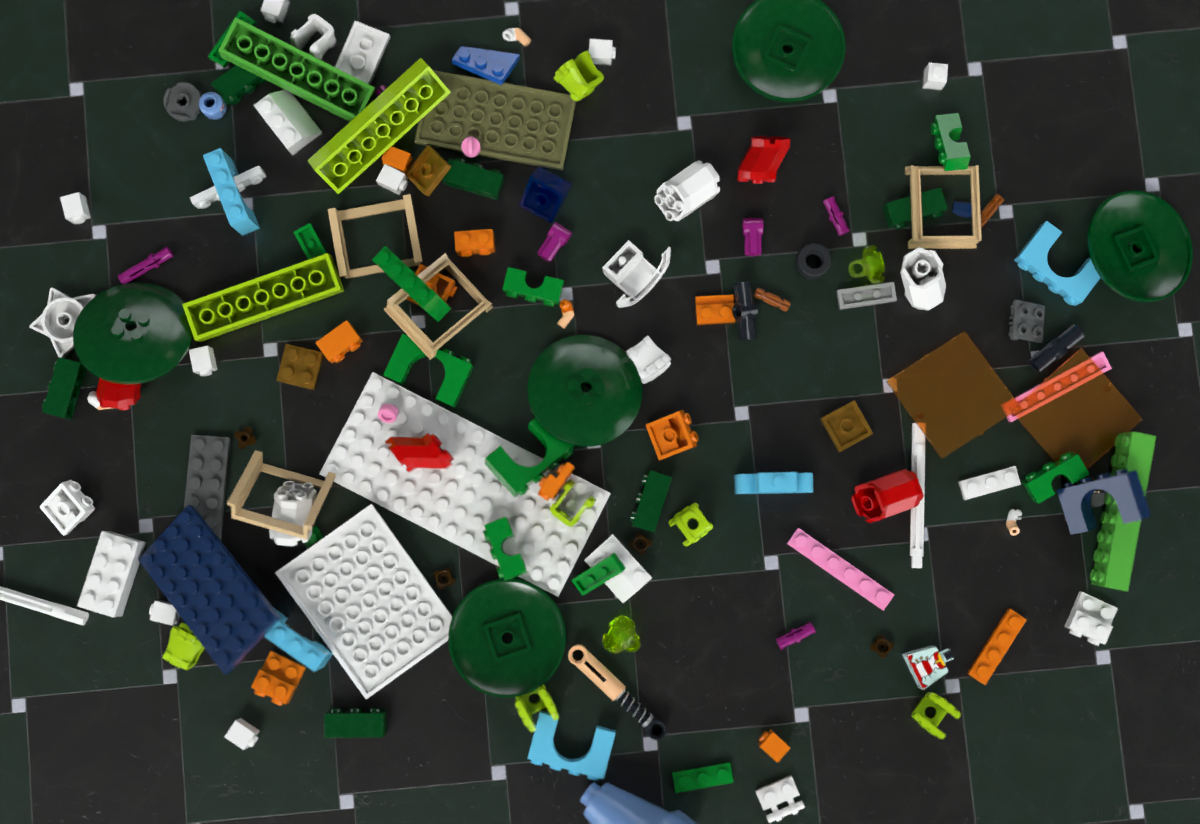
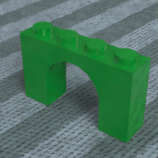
(411, 284)
(456, 370)
(519, 478)

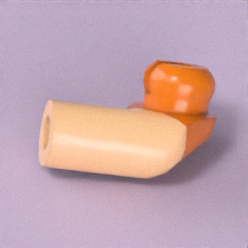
(567, 312)

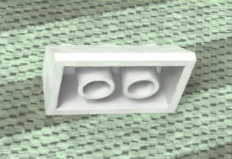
(288, 120)
(628, 581)

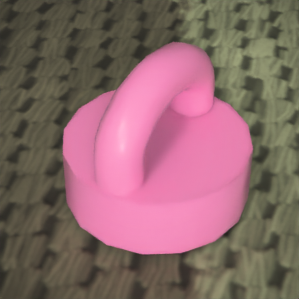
(470, 147)
(388, 413)

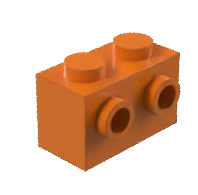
(474, 242)
(339, 342)

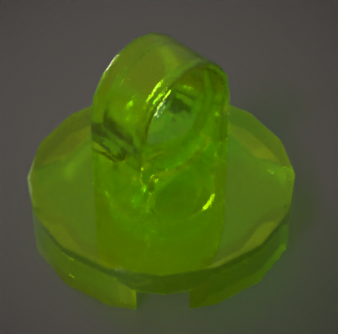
(872, 265)
(620, 635)

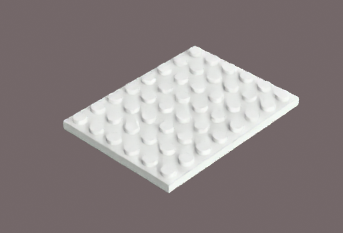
(368, 601)

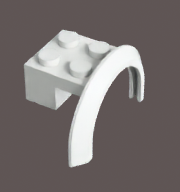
(634, 273)

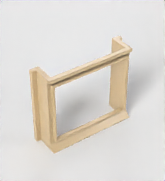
(336, 218)
(942, 242)
(413, 331)
(248, 480)

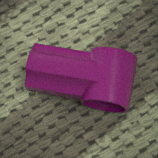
(752, 230)
(556, 238)

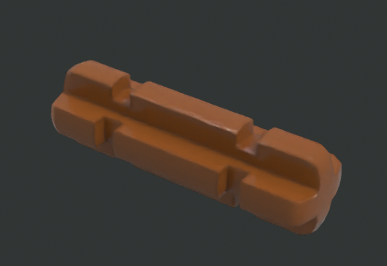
(990, 209)
(772, 299)

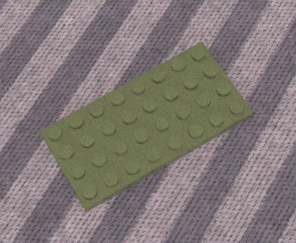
(505, 119)

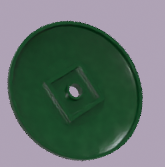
(804, 26)
(1161, 242)
(134, 355)
(581, 416)
(478, 632)

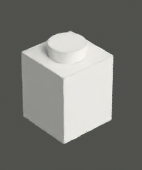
(275, 10)
(601, 51)
(935, 76)
(392, 179)
(75, 208)
(203, 360)
(164, 612)
(242, 734)

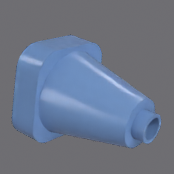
(616, 806)

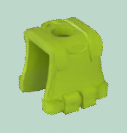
(579, 76)
(563, 516)
(682, 518)
(183, 647)
(527, 708)
(941, 708)

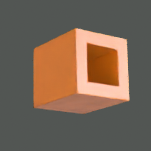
(397, 159)
(773, 745)

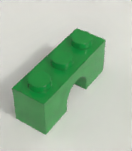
(952, 154)
(548, 292)
(1039, 483)
(497, 533)

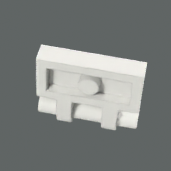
(777, 793)

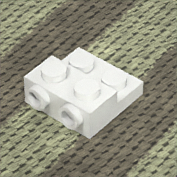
(67, 506)
(1091, 619)

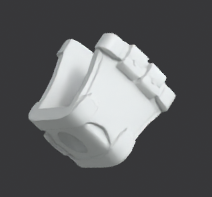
(302, 35)
(649, 359)

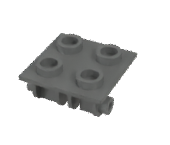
(1027, 321)

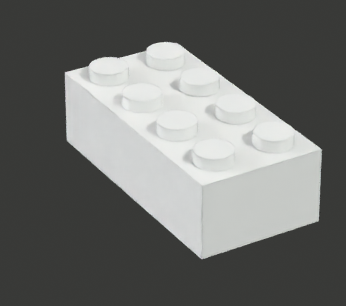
(111, 574)

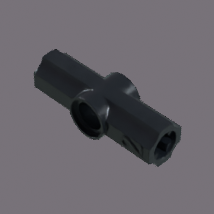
(745, 310)
(1056, 348)

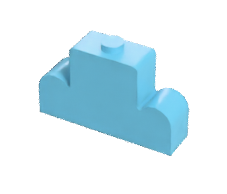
(773, 483)

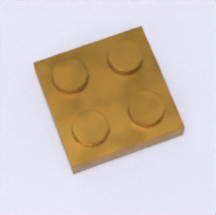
(428, 170)
(300, 366)
(846, 426)

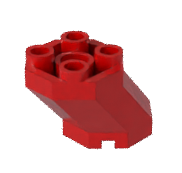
(763, 159)
(117, 395)
(420, 452)
(887, 495)

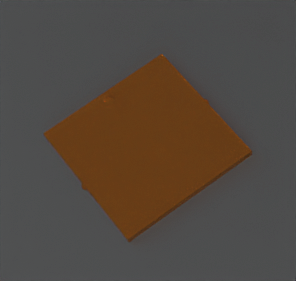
(953, 394)
(1077, 411)

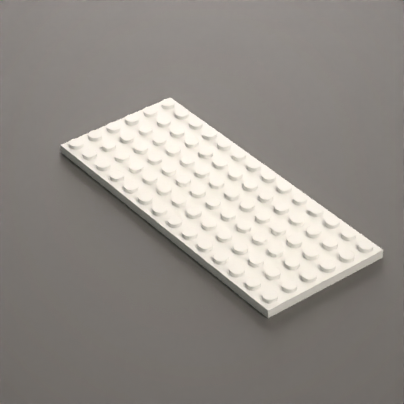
(467, 494)

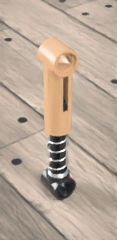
(615, 690)

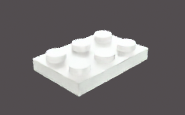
(362, 52)

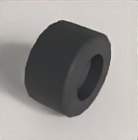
(825, 261)

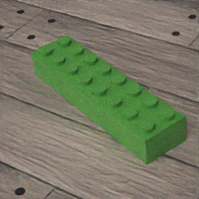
(295, 70)
(1119, 540)

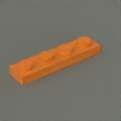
(996, 646)

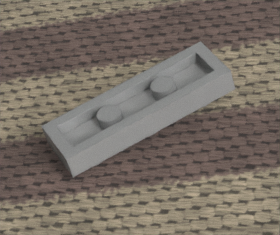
(866, 295)

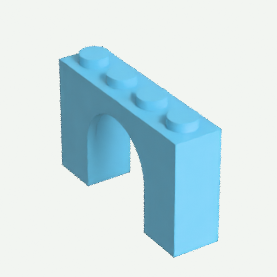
(222, 173)
(1034, 259)
(311, 654)
(591, 764)

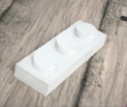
(989, 483)

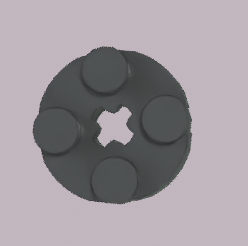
(179, 92)

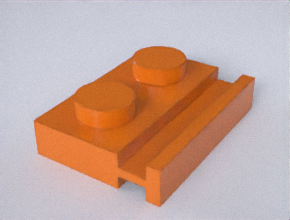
(714, 309)

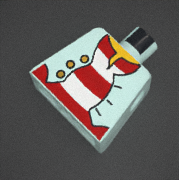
(927, 664)

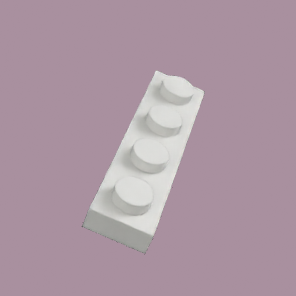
(242, 180)

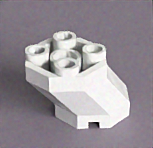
(687, 190)
(923, 279)
(292, 505)

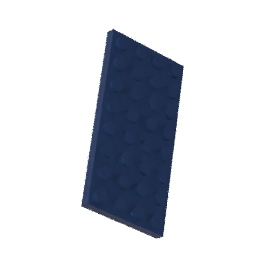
(209, 589)

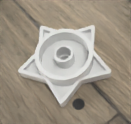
(55, 318)

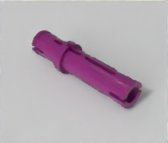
(152, 261)

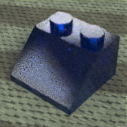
(545, 194)

